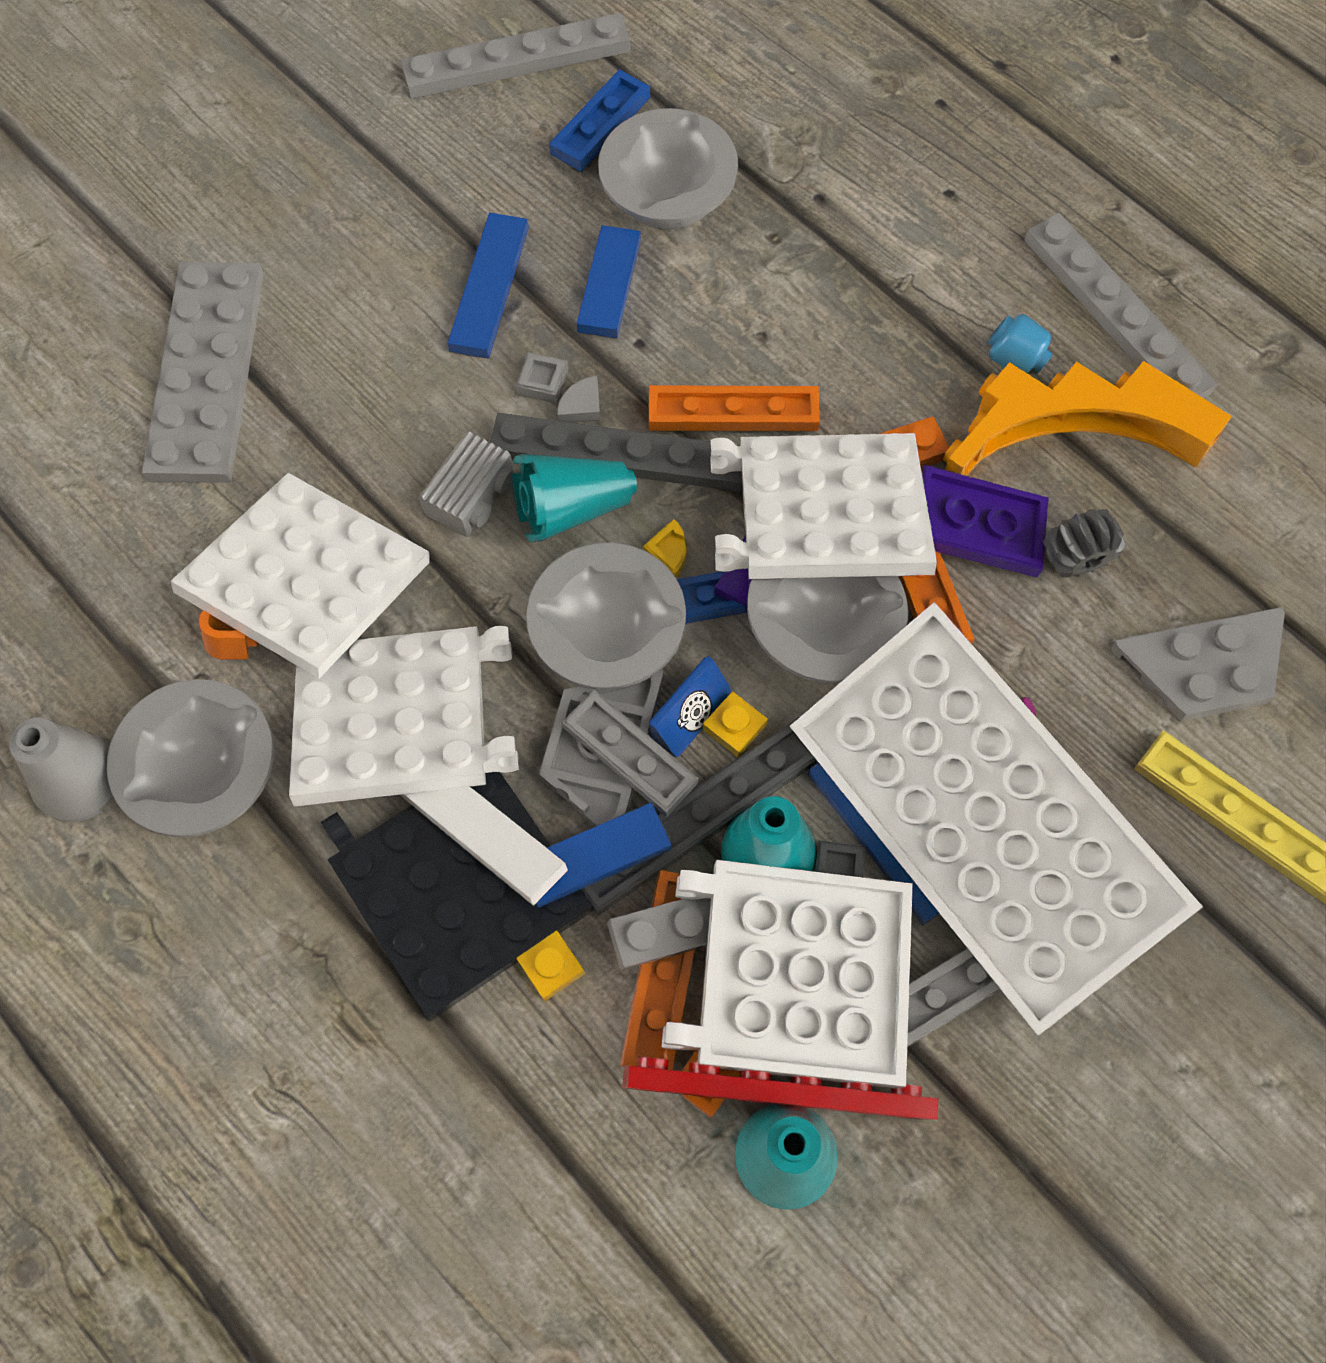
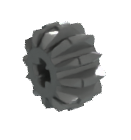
(1084, 543)

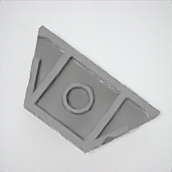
(1209, 664)
(577, 772)

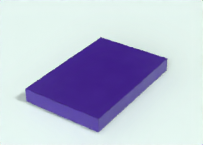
(986, 521)

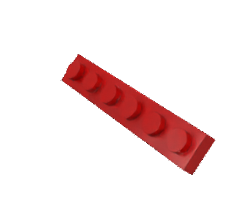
(755, 1086)

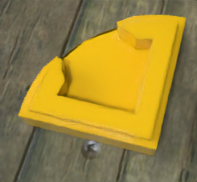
(669, 547)

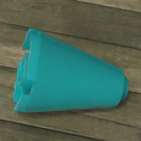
(567, 492)
(771, 836)
(774, 1174)

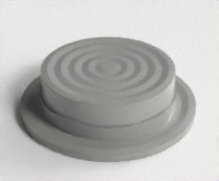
(668, 167)
(606, 616)
(825, 623)
(190, 758)

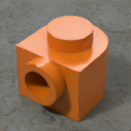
(222, 640)

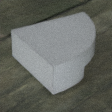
(580, 402)

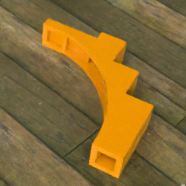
(1138, 406)

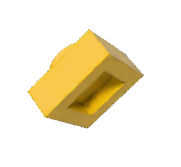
(735, 724)
(550, 966)

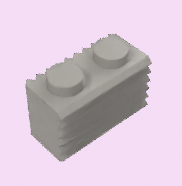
(468, 484)

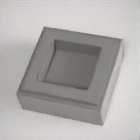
(542, 377)

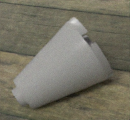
(62, 768)

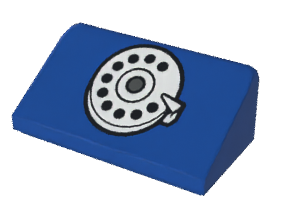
(689, 707)

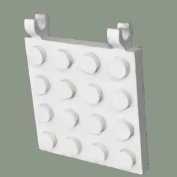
(827, 506)
(397, 718)
(802, 974)

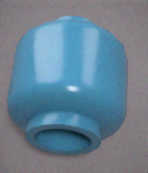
(1020, 343)

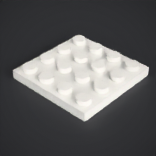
(301, 574)

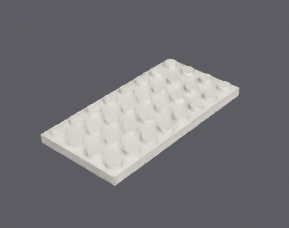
(993, 819)

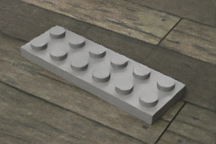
(203, 373)

